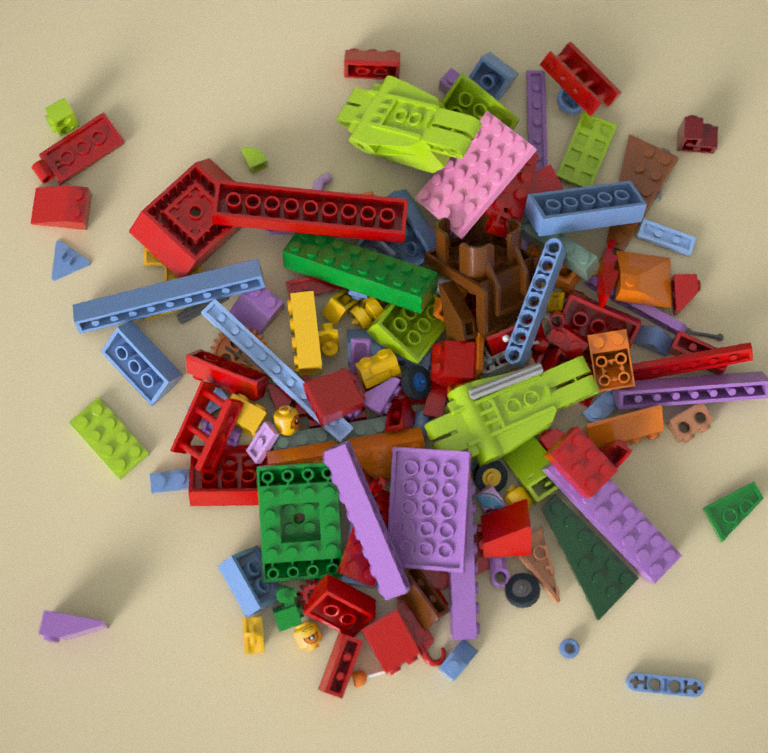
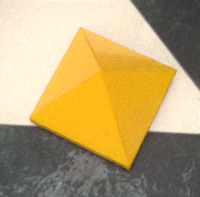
(556, 301)

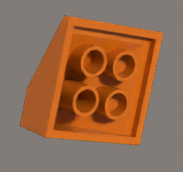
(643, 279)

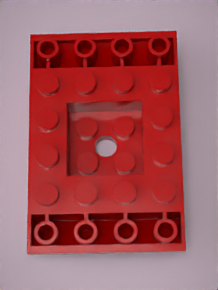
(172, 232)

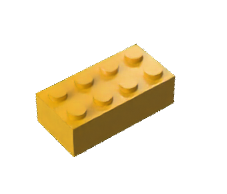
(306, 337)

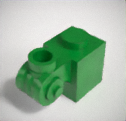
(288, 614)

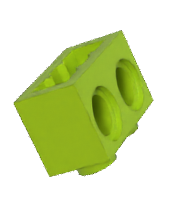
(61, 117)

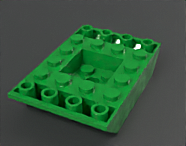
(298, 548)

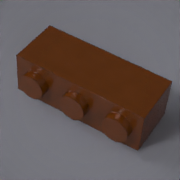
(424, 599)

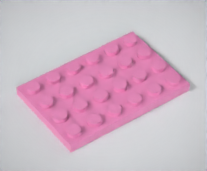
(472, 184)

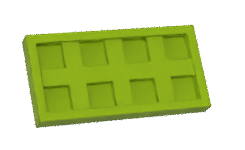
(586, 151)
(109, 438)

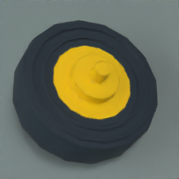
(490, 474)

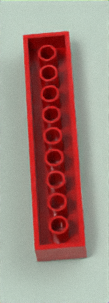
(310, 211)

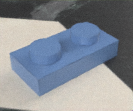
(169, 481)

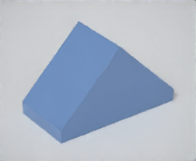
(653, 339)

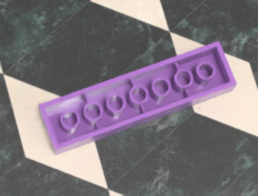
(622, 526)

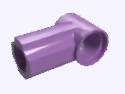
(498, 566)

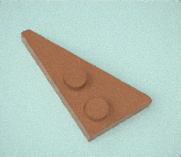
(541, 565)

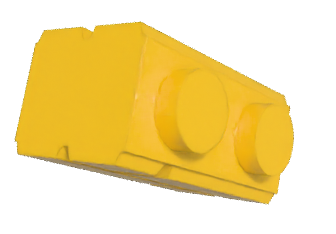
(377, 368)

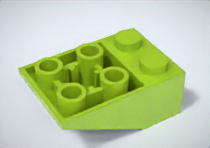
(526, 466)

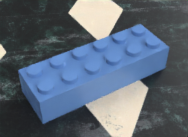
(584, 208)

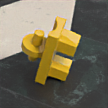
(328, 340)
(253, 635)

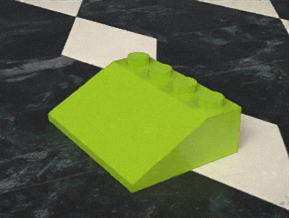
(473, 100)
(407, 331)

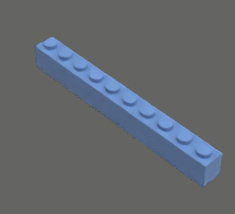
(168, 296)

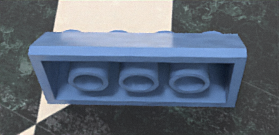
(418, 234)
(141, 362)

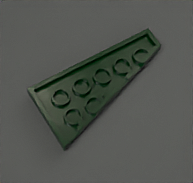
(594, 565)

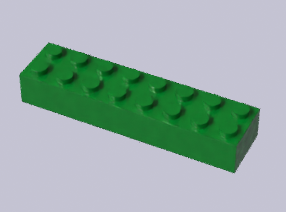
(361, 270)

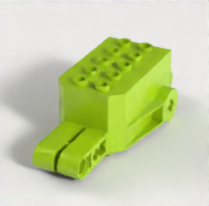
(406, 125)
(509, 416)

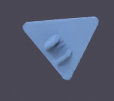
(66, 261)

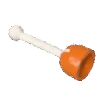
(360, 677)

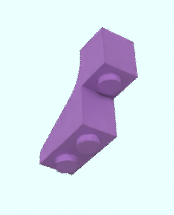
(379, 398)

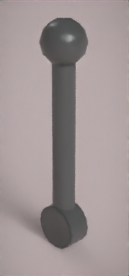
(719, 337)

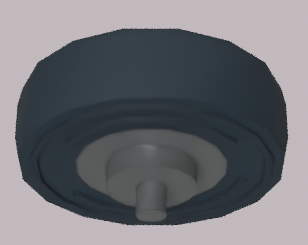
(522, 590)

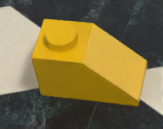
(339, 306)

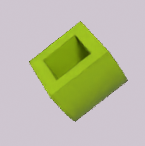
(254, 159)

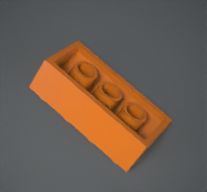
(627, 427)

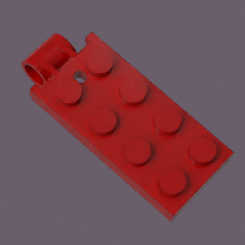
(78, 150)
(511, 200)
(353, 562)

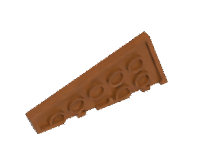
(648, 171)

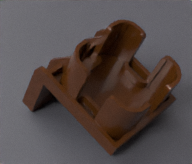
(487, 268)

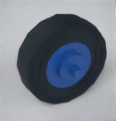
(416, 382)

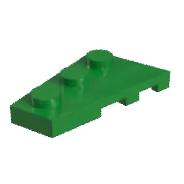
(732, 509)

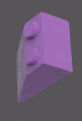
(257, 309)
(65, 627)

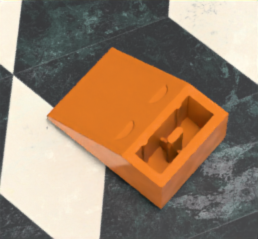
(611, 360)

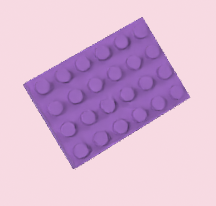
(430, 507)

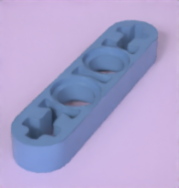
(664, 684)

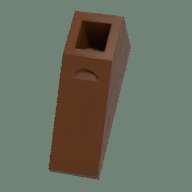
(457, 316)

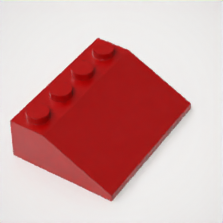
(588, 319)
(231, 482)

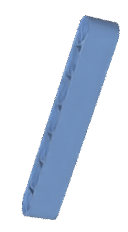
(535, 312)

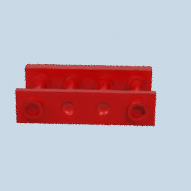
(587, 72)
(221, 430)

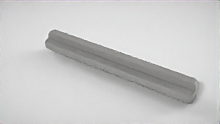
(505, 381)

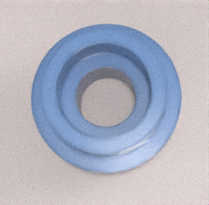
(575, 646)

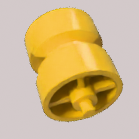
(365, 313)

